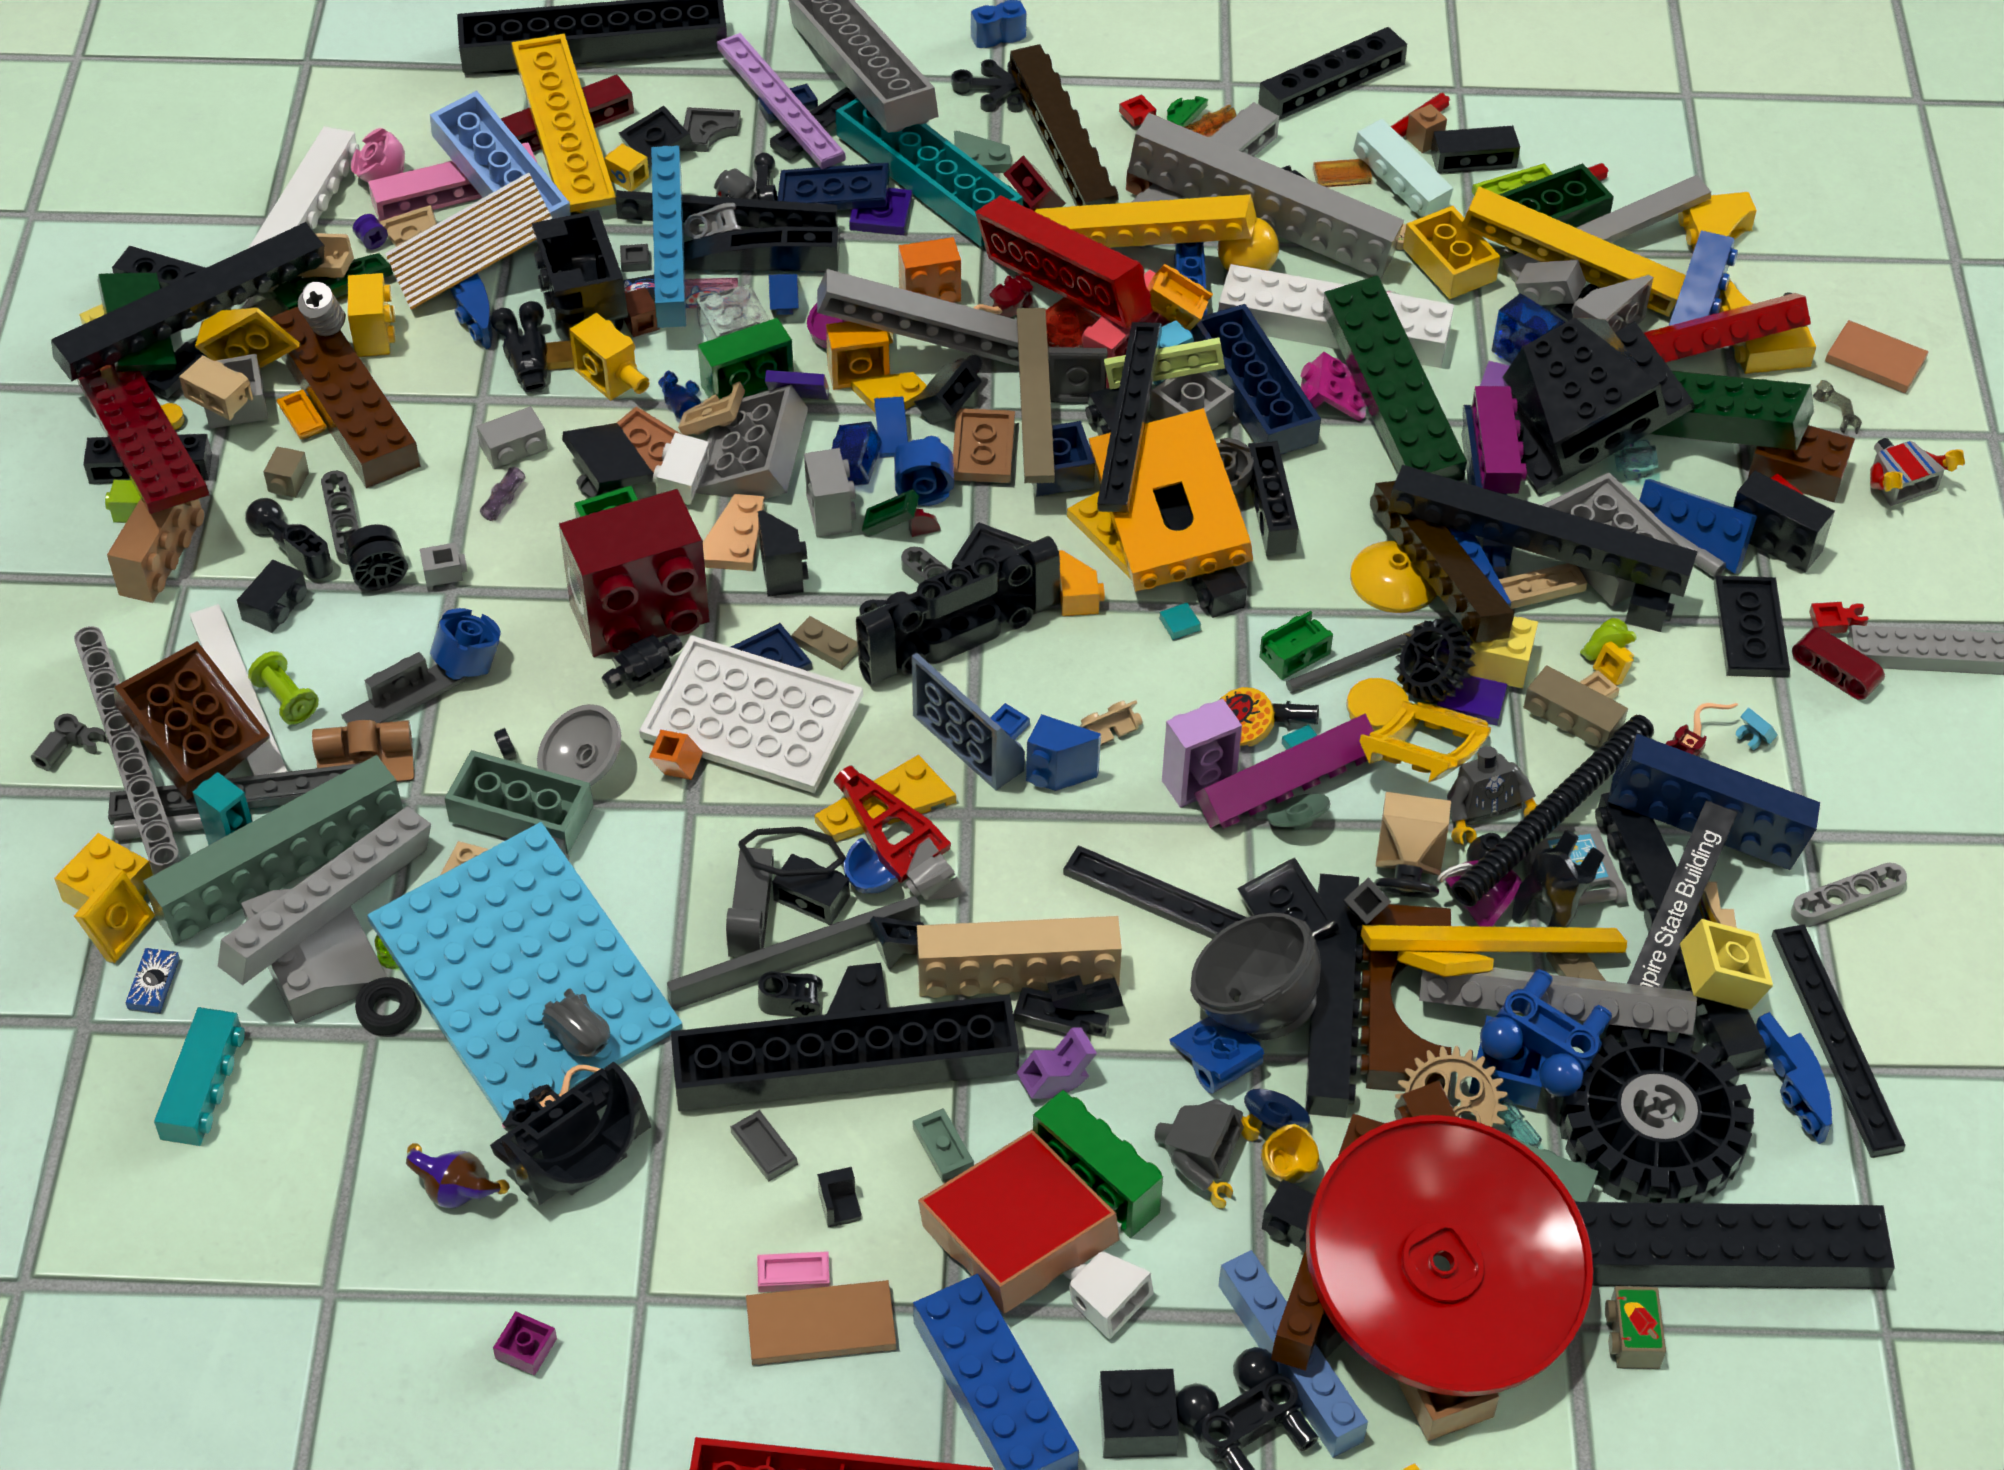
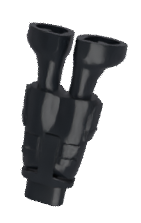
(527, 351)

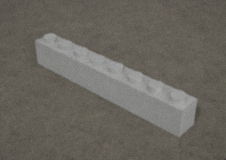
(1246, 132)
(918, 316)
(323, 895)
(1575, 997)

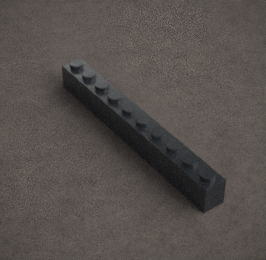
(187, 301)
(1542, 530)
(1218, 591)
(1650, 869)

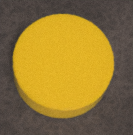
(174, 414)

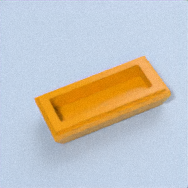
(301, 414)

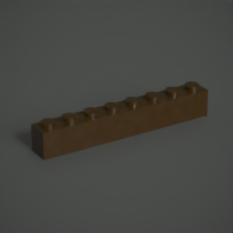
(1061, 127)
(1447, 570)

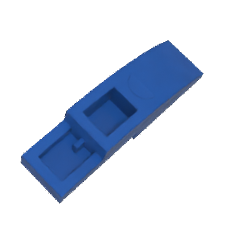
(474, 309)
(1804, 1081)

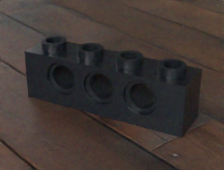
(143, 261)
(1273, 499)

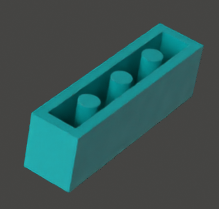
(199, 1076)

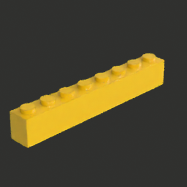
(1160, 221)
(1553, 240)

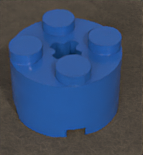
(926, 468)
(465, 643)

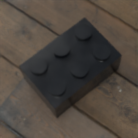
(1786, 520)

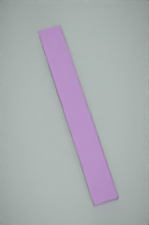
(781, 101)

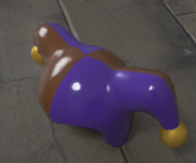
(453, 1177)

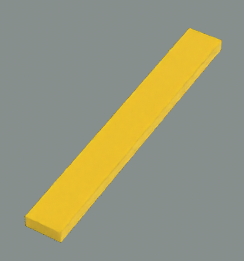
(1493, 939)

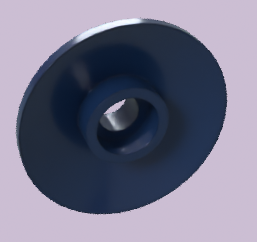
(1275, 1109)

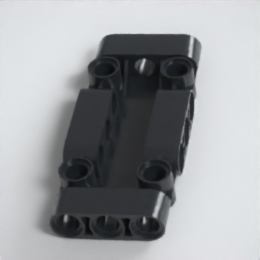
(958, 609)

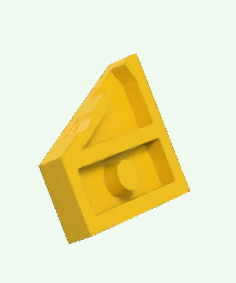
(886, 386)

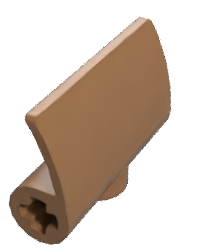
(364, 740)

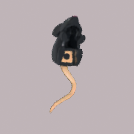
(538, 1099)

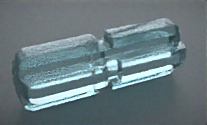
(1522, 1129)

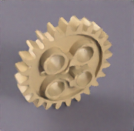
(1483, 1105)

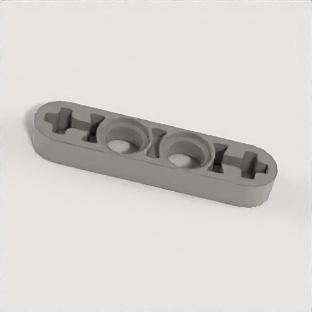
(1846, 891)

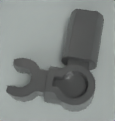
(66, 731)

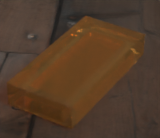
(1342, 173)

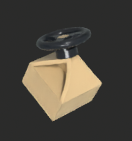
(1412, 843)

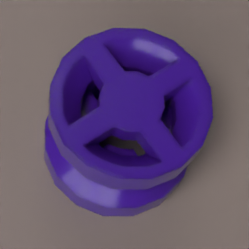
(370, 231)

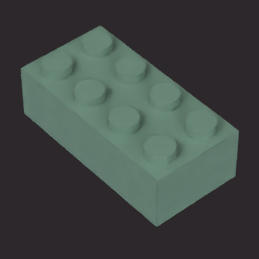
(512, 797)

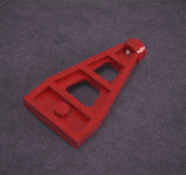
(894, 857)

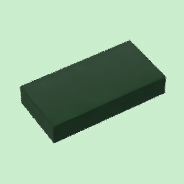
(890, 513)

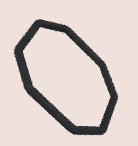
(787, 830)

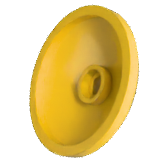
(1389, 580)

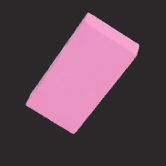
(792, 1271)

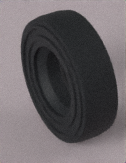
(390, 1023)

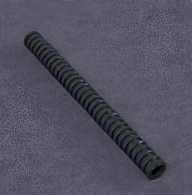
(1548, 813)

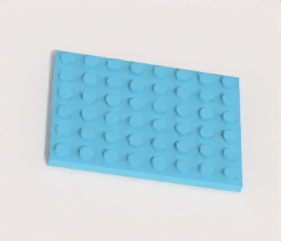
(501, 944)

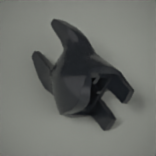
(1557, 881)

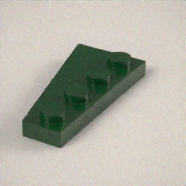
(289, 292)

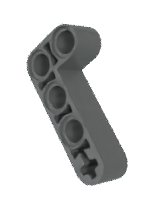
(749, 913)

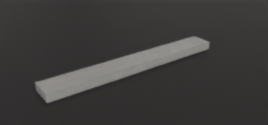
(1632, 217)

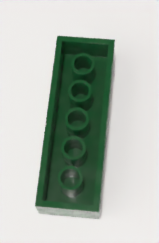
(1743, 411)

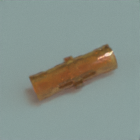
(1213, 121)

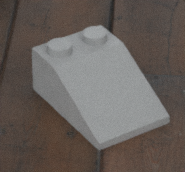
(1616, 303)

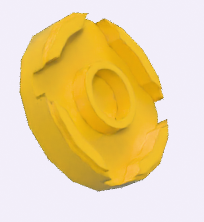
(1377, 698)

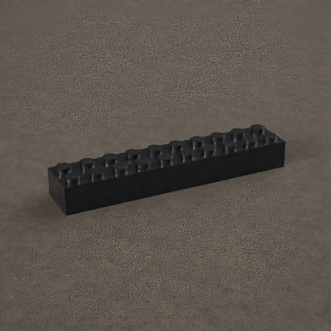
(594, 31)
(844, 1052)
(1738, 1245)

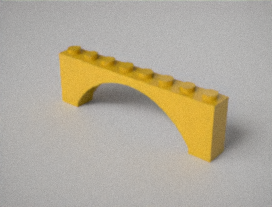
(1731, 217)

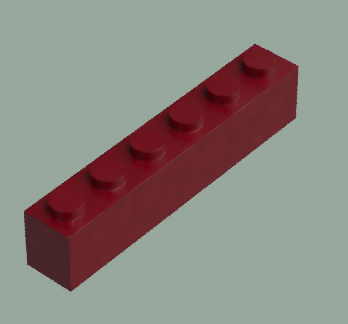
(605, 100)

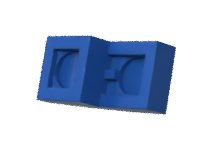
(890, 424)

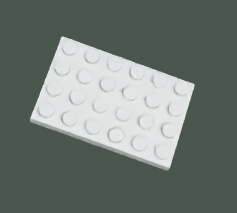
(754, 712)

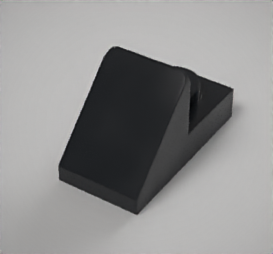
(894, 938)

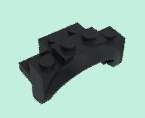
(567, 1141)

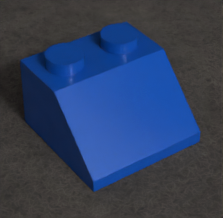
(1061, 754)

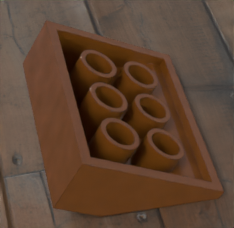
(189, 717)

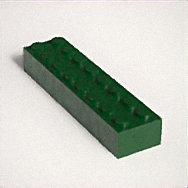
(1392, 379)

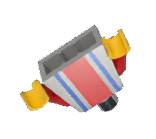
(1908, 470)

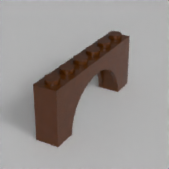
(1387, 1038)

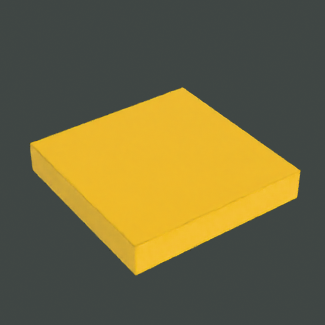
(114, 915)
(1447, 963)

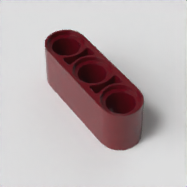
(1838, 663)

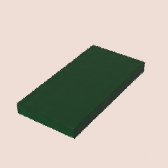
(120, 290)

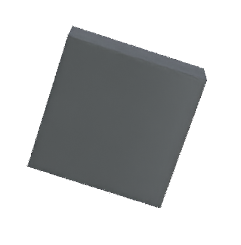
(634, 257)

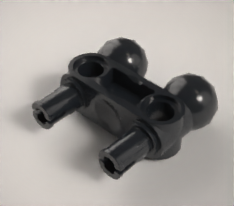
(1247, 1415)

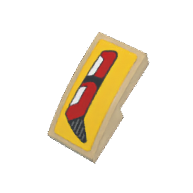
(1711, 909)

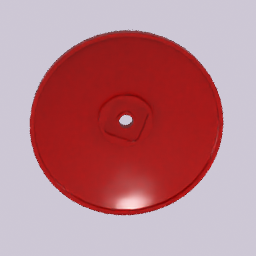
(1485, 1206)

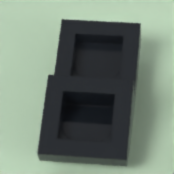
(1073, 995)

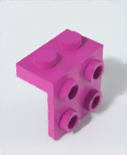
(1332, 382)

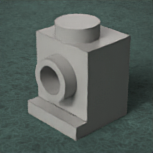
(442, 565)

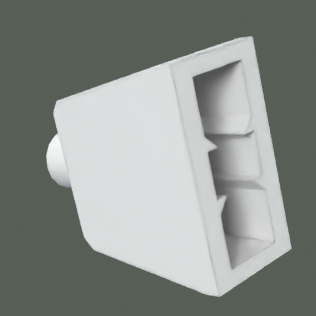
(1109, 1291)

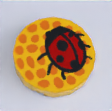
(1253, 712)

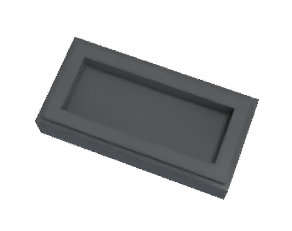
(764, 1145)

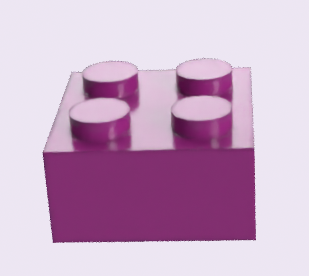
(525, 1343)

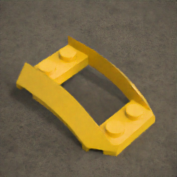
(1390, 745)

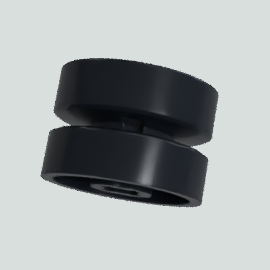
(375, 557)

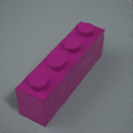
(1497, 439)

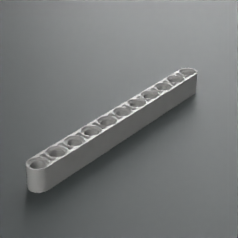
(127, 752)

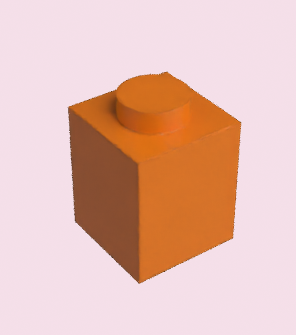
(676, 754)

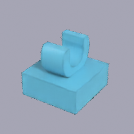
(1758, 727)

